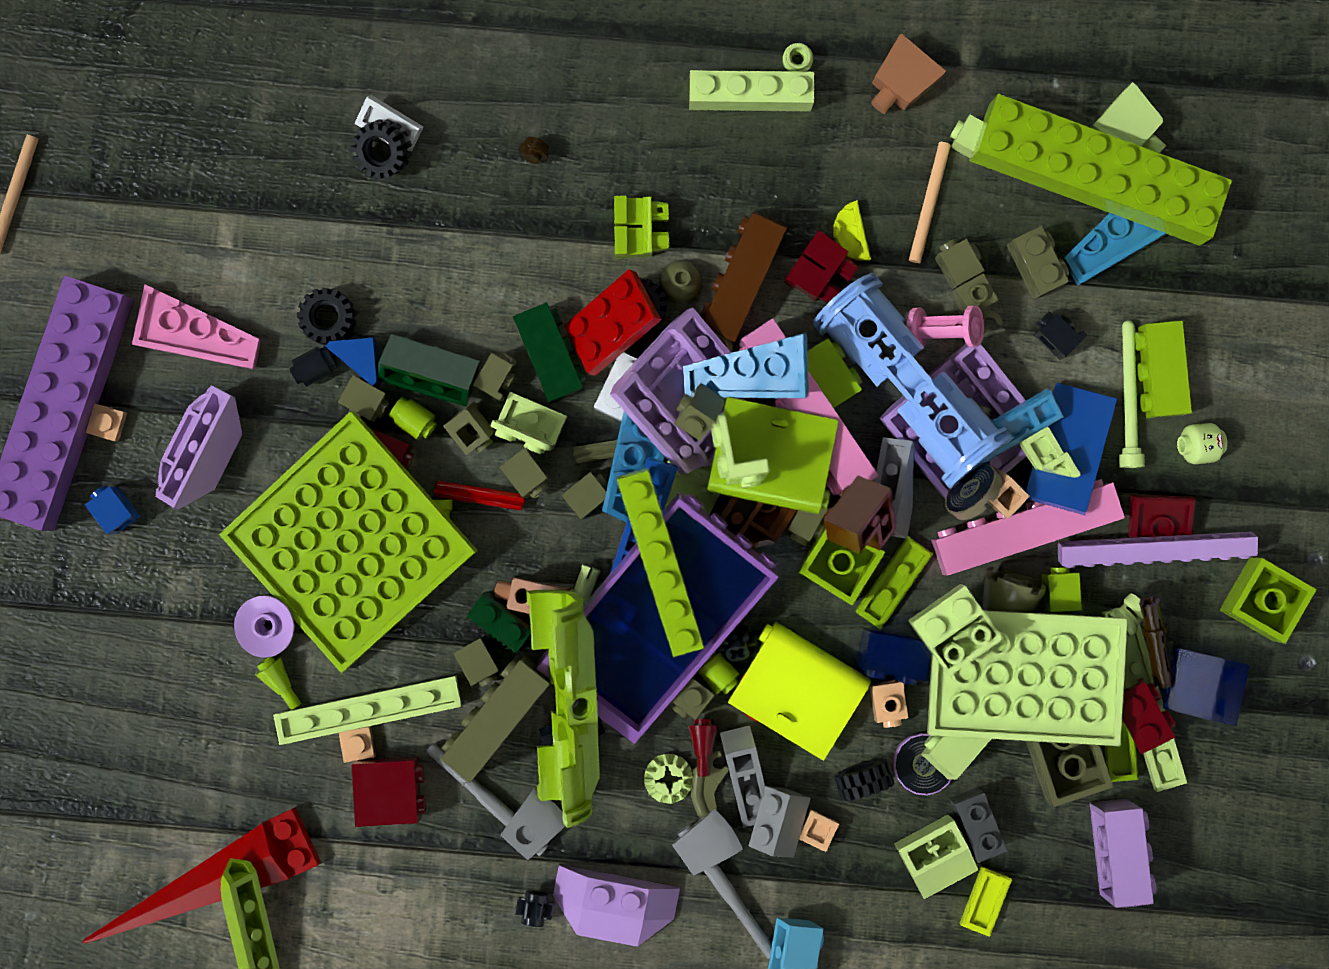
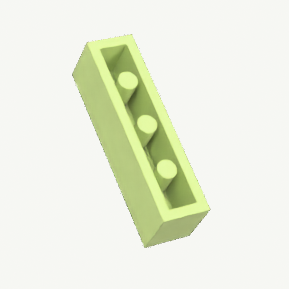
(751, 90)

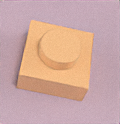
(106, 422)
(357, 744)
(818, 830)

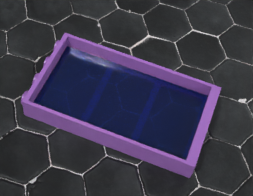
(631, 649)

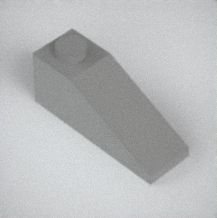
(896, 472)
(744, 772)

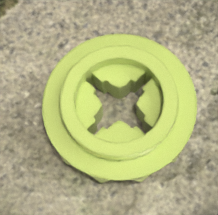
(656, 770)

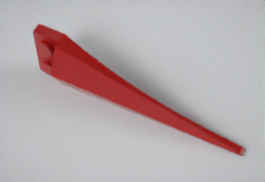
(275, 849)

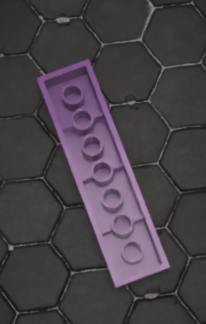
(59, 402)

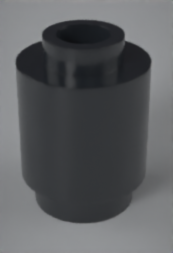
(313, 366)

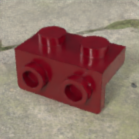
(1144, 718)

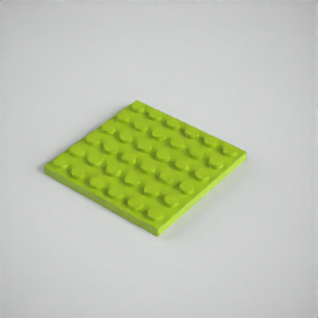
(348, 541)

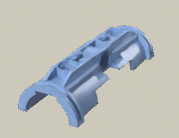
(952, 452)

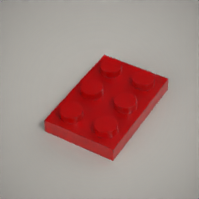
(612, 322)

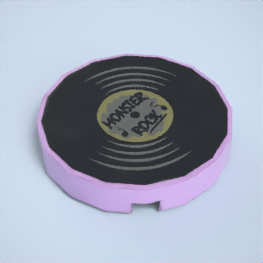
(915, 770)

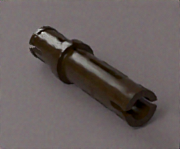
(1155, 632)

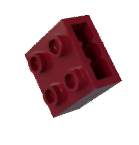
(388, 791)

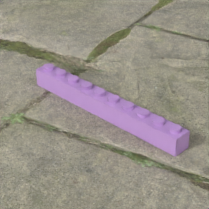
(1157, 549)

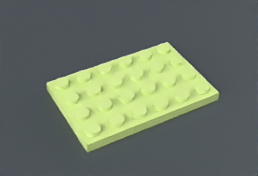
(1040, 683)

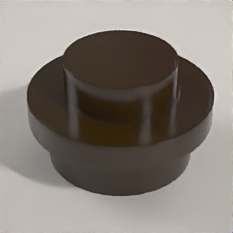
(534, 150)

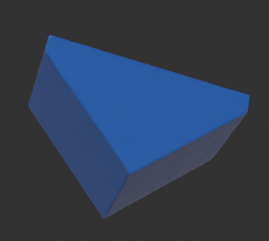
(360, 355)

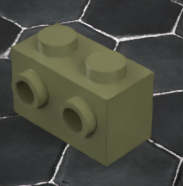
(1038, 262)

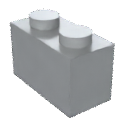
(779, 822)

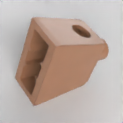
(905, 76)
(516, 592)

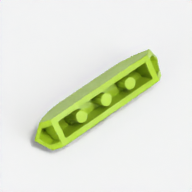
(247, 917)

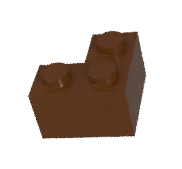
(861, 516)

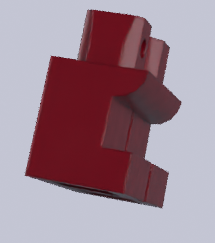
(817, 266)

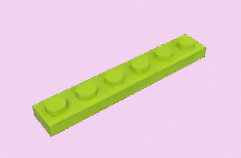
(660, 562)

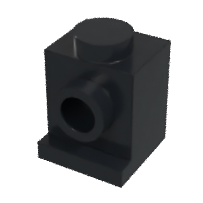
(1058, 334)

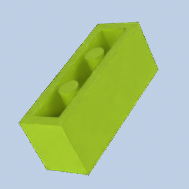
(1163, 369)

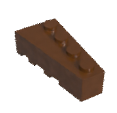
(744, 274)

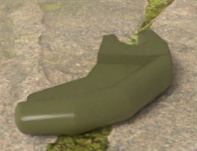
(705, 787)

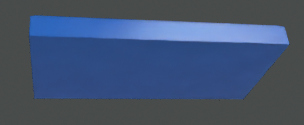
(1083, 436)

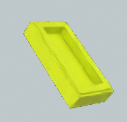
(985, 901)

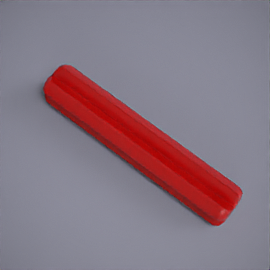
(479, 495)

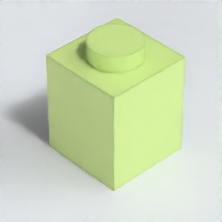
(966, 135)

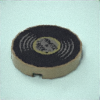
(973, 492)

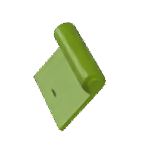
(795, 454)

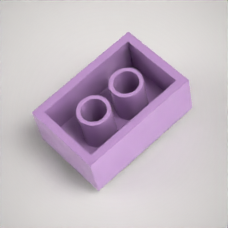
(1122, 852)

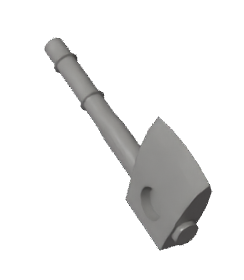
(526, 829)
(705, 847)

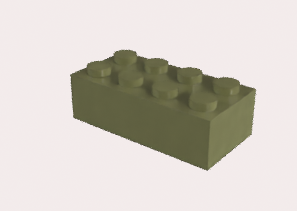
(492, 723)
(1069, 770)

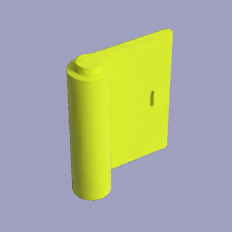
(803, 685)

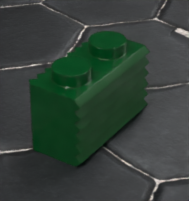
(500, 621)

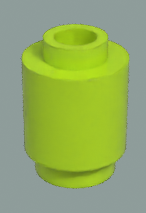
(413, 418)
(719, 673)

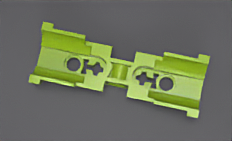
(571, 764)

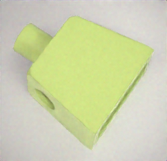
(1132, 120)

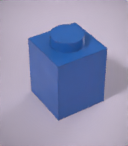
(112, 509)

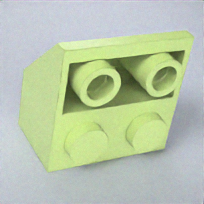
(955, 629)
(936, 856)

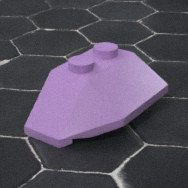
(199, 449)
(613, 905)

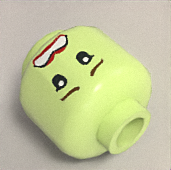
(1202, 443)

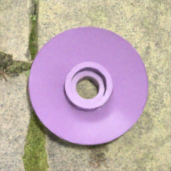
(251, 630)

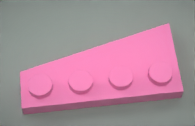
(184, 330)

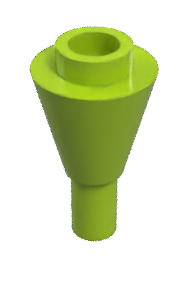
(274, 675)

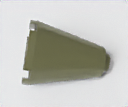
(1011, 592)

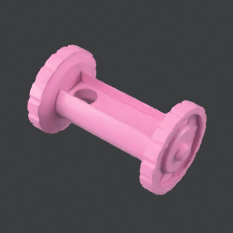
(966, 326)

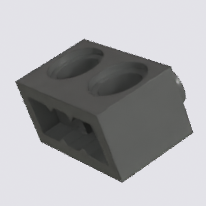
(978, 824)

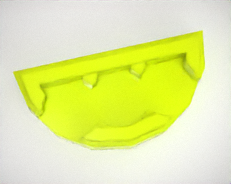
(850, 233)

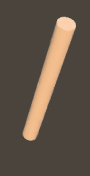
(16, 186)
(929, 202)

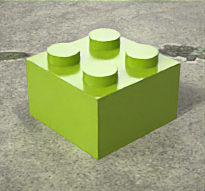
(839, 568)
(1268, 599)

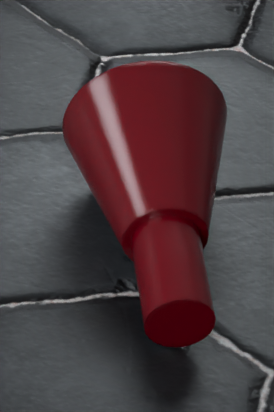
(703, 738)

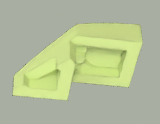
(1047, 455)

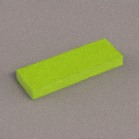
(893, 582)

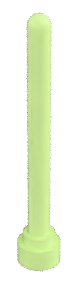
(1131, 454)

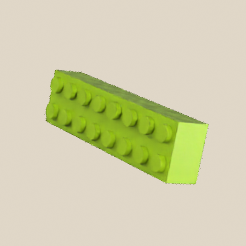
(1100, 170)

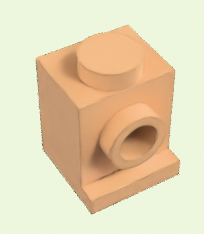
(880, 694)

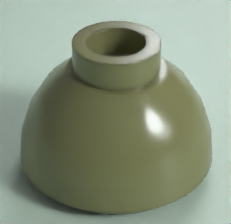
(680, 281)

